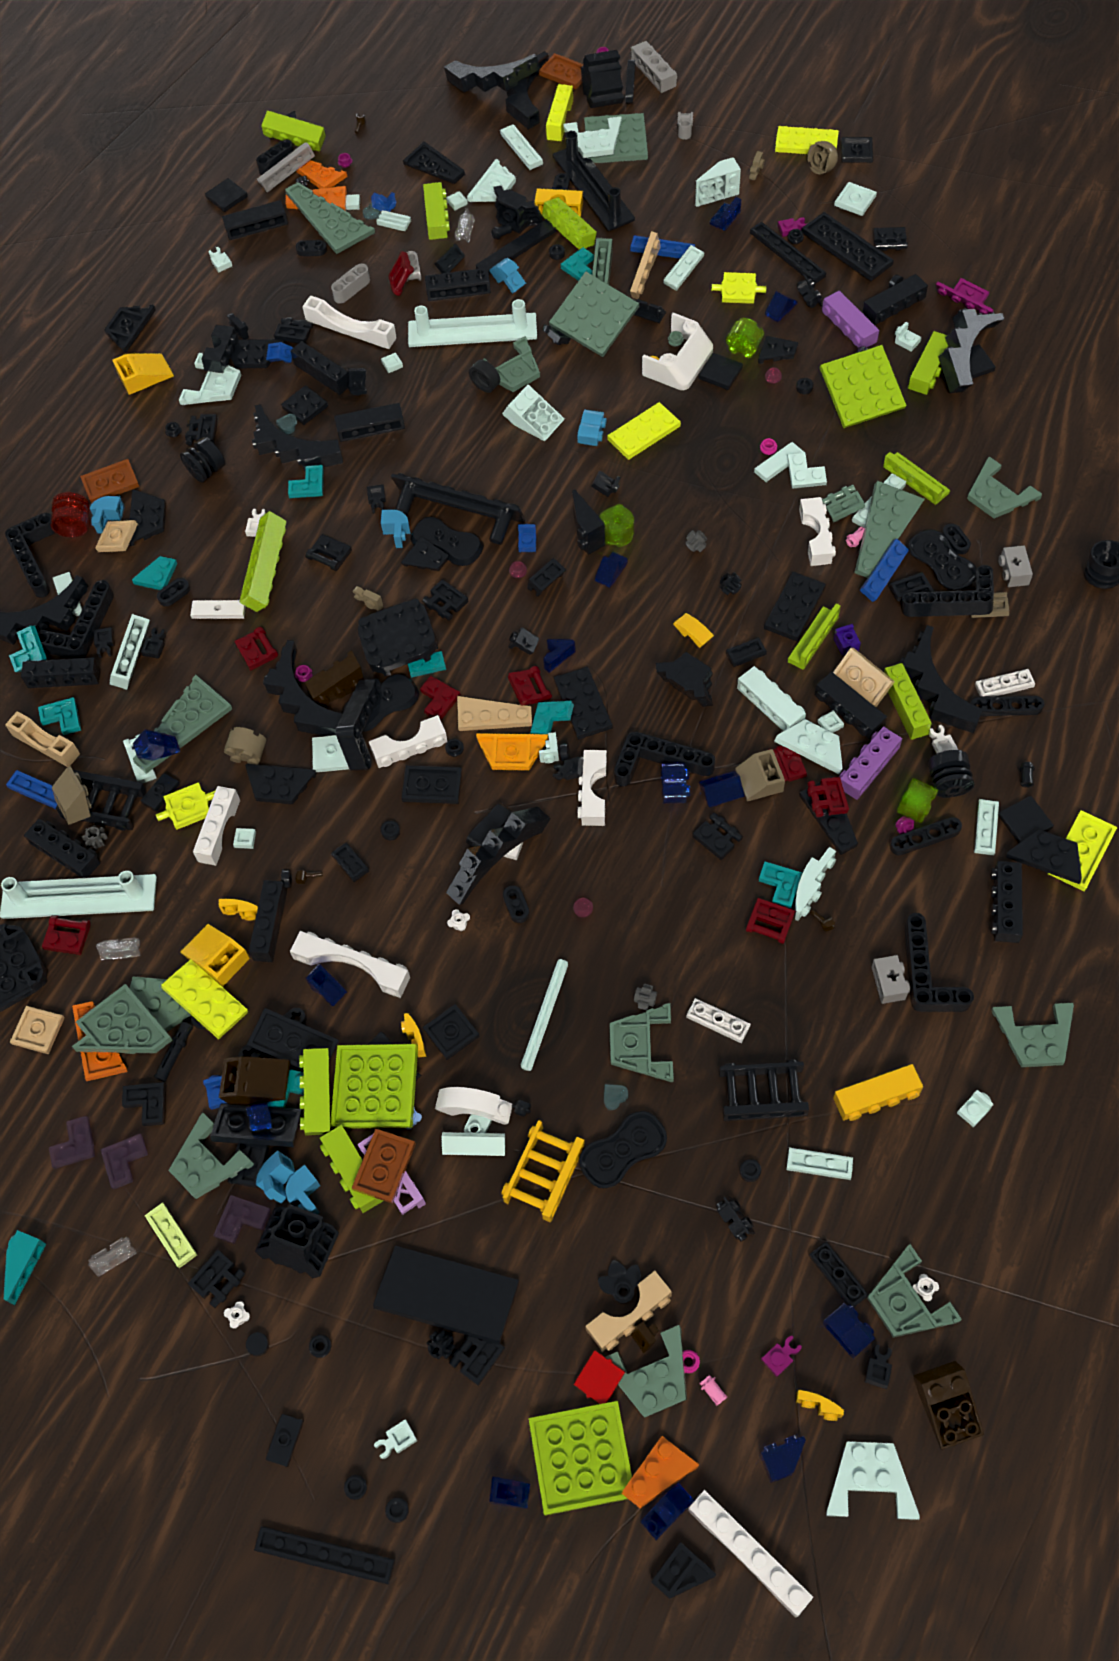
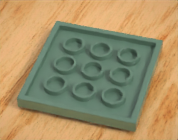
(631, 139)
(594, 314)

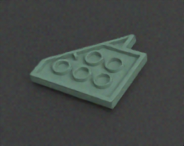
(158, 1002)
(121, 1026)

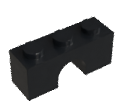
(223, 340)

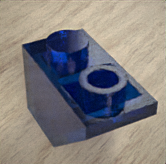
(155, 745)
(782, 1460)
(667, 1511)

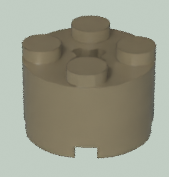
(244, 746)

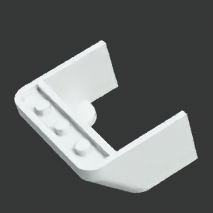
(681, 369)

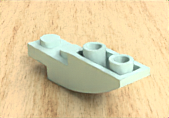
(811, 881)

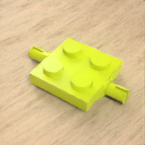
(738, 287)
(186, 806)

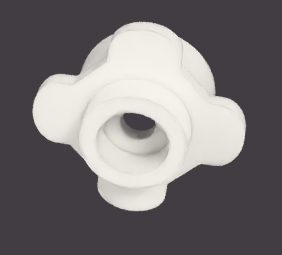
(461, 925)
(923, 1281)
(236, 1321)

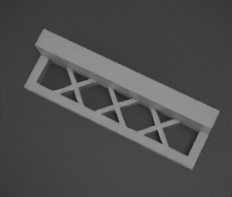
(286, 167)

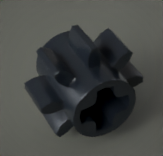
(730, 583)
(440, 1344)

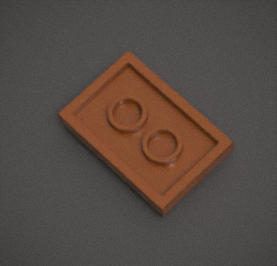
(562, 71)
(110, 480)
(383, 1166)

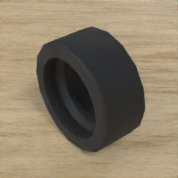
(484, 376)

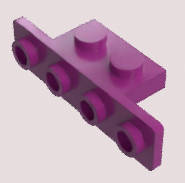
(968, 294)

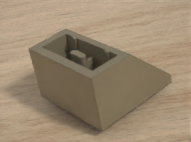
(761, 775)
(71, 796)

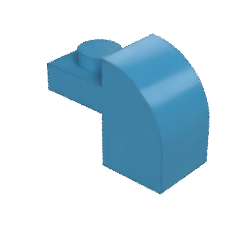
(507, 271)
(106, 509)
(395, 523)
(274, 1175)
(299, 1187)

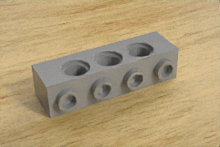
(654, 66)

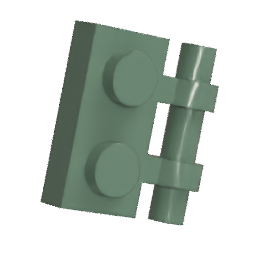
(845, 506)

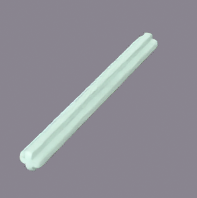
(544, 1015)

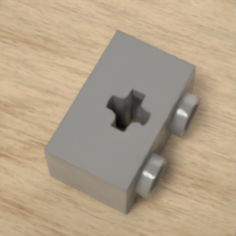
(1015, 566)
(890, 990)

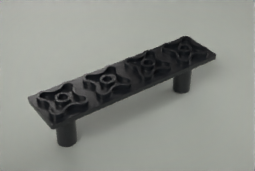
(597, 191)
(463, 500)

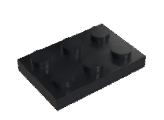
(432, 784)

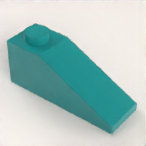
(21, 1259)

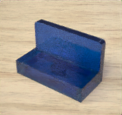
(726, 214)
(722, 788)

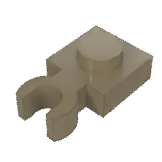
(758, 163)
(370, 599)

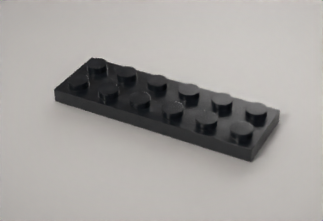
(847, 246)

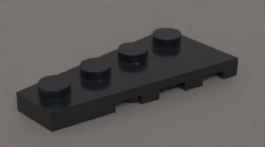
(434, 163)
(835, 826)

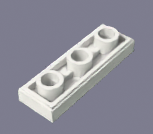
(217, 609)
(1005, 684)
(728, 1026)

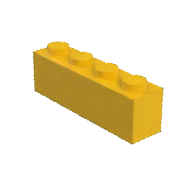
(878, 1092)

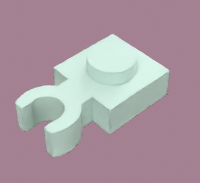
(220, 260)
(399, 1438)

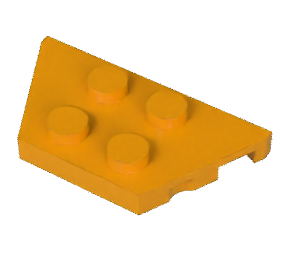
(511, 750)

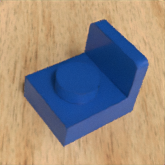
(382, 203)
(279, 352)
(527, 538)
(213, 1088)

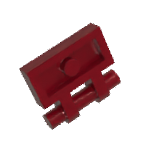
(834, 797)

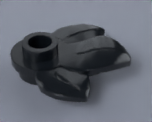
(620, 1278)

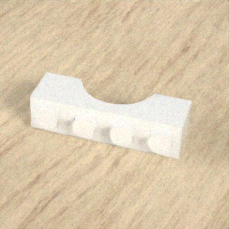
(813, 514)
(389, 751)
(593, 808)
(210, 838)

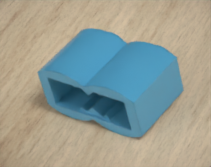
(591, 427)

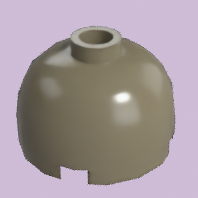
(822, 157)

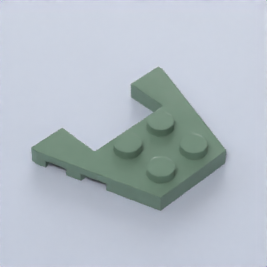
(520, 369)
(995, 497)
(631, 1043)
(1037, 1043)
(198, 1168)
(901, 1306)
(659, 1383)

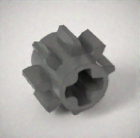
(696, 541)
(95, 837)
(645, 996)

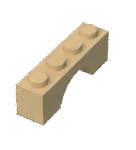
(31, 734)
(607, 1329)

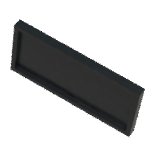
(446, 1294)

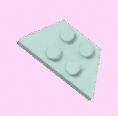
(494, 176)
(813, 744)

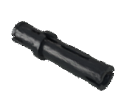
(173, 1052)

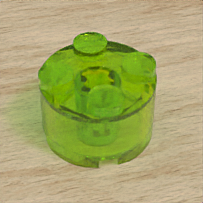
(744, 337)
(618, 525)
(917, 800)

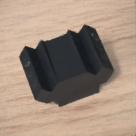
(602, 79)
(515, 210)
(689, 677)
(297, 1240)

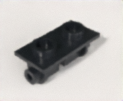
(812, 297)
(649, 312)
(741, 1224)

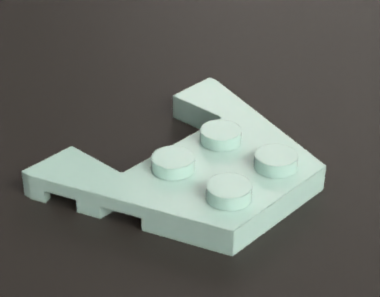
(596, 142)
(215, 386)
(871, 1469)

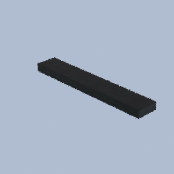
(519, 245)
(787, 252)
(325, 1555)

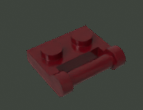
(400, 273)
(250, 650)
(524, 688)
(773, 915)
(66, 941)

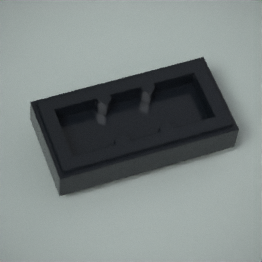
(449, 259)
(746, 652)
(163, 786)
(350, 862)
(284, 1440)

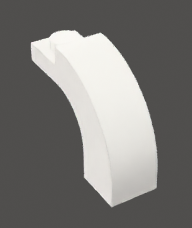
(473, 1101)

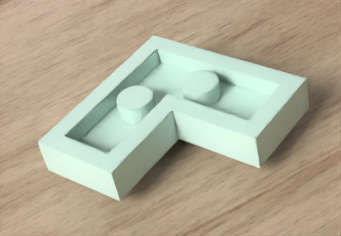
(803, 476)

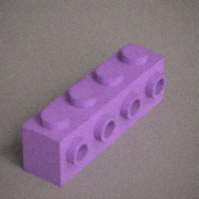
(870, 762)

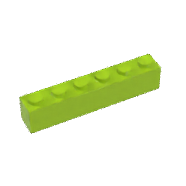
(263, 561)

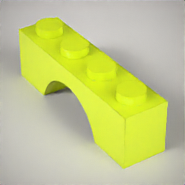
(561, 104)

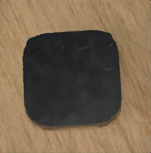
(397, 636)
(20, 966)

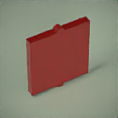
(599, 1378)

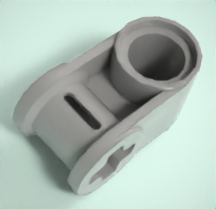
(685, 124)
(413, 257)

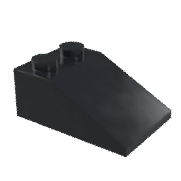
(588, 525)

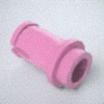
(854, 539)
(713, 1390)

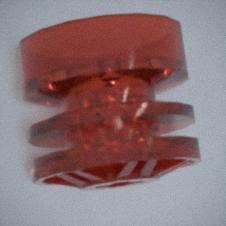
(69, 514)

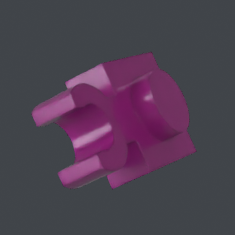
(787, 225)
(779, 1358)

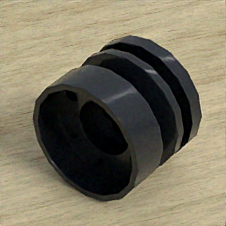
(202, 459)
(1103, 565)
(951, 773)

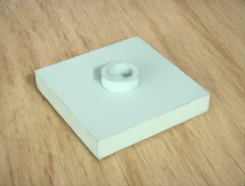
(855, 198)
(327, 754)

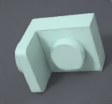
(906, 338)
(551, 752)
(975, 1108)

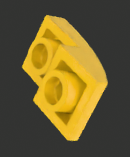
(694, 629)
(232, 906)
(413, 1033)
(826, 1407)

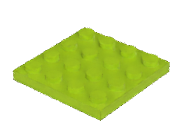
(862, 386)
(374, 1086)
(580, 1457)

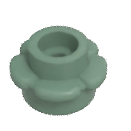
(675, 338)

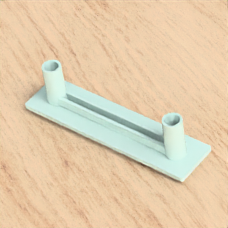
(471, 329)
(78, 896)

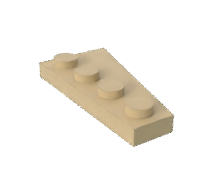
(647, 261)
(485, 714)

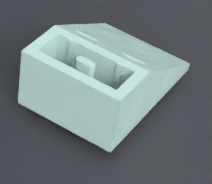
(718, 182)
(533, 414)

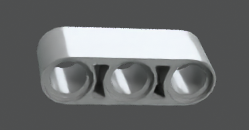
(350, 283)

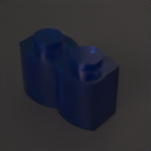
(674, 782)
(849, 1330)

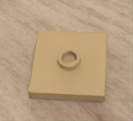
(116, 536)
(37, 1029)

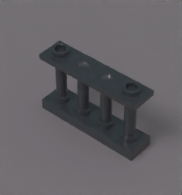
(115, 787)
(755, 1109)

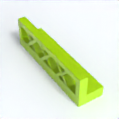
(915, 477)
(814, 636)

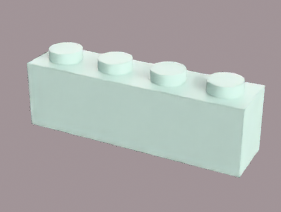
(129, 652)
(770, 699)

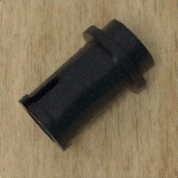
(501, 231)
(1027, 774)

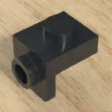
(356, 381)
(605, 484)
(523, 640)

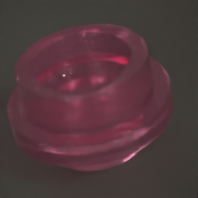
(773, 375)
(518, 569)
(583, 907)

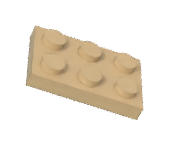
(864, 676)

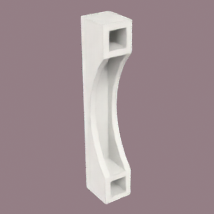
(374, 332)
(314, 950)
(751, 1554)

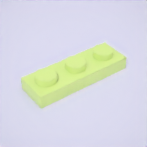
(170, 1235)

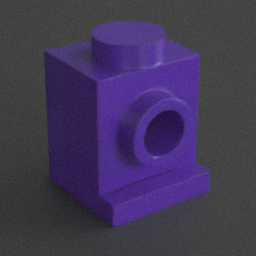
(846, 638)

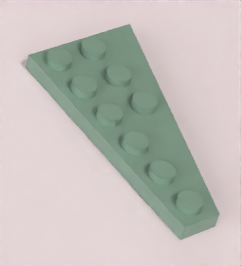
(329, 220)
(886, 520)
(189, 717)

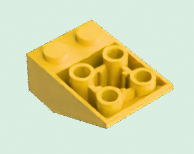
(141, 370)
(216, 954)

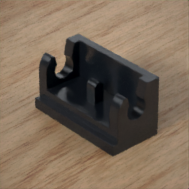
(545, 576)

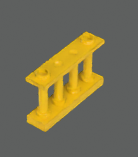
(557, 1187)

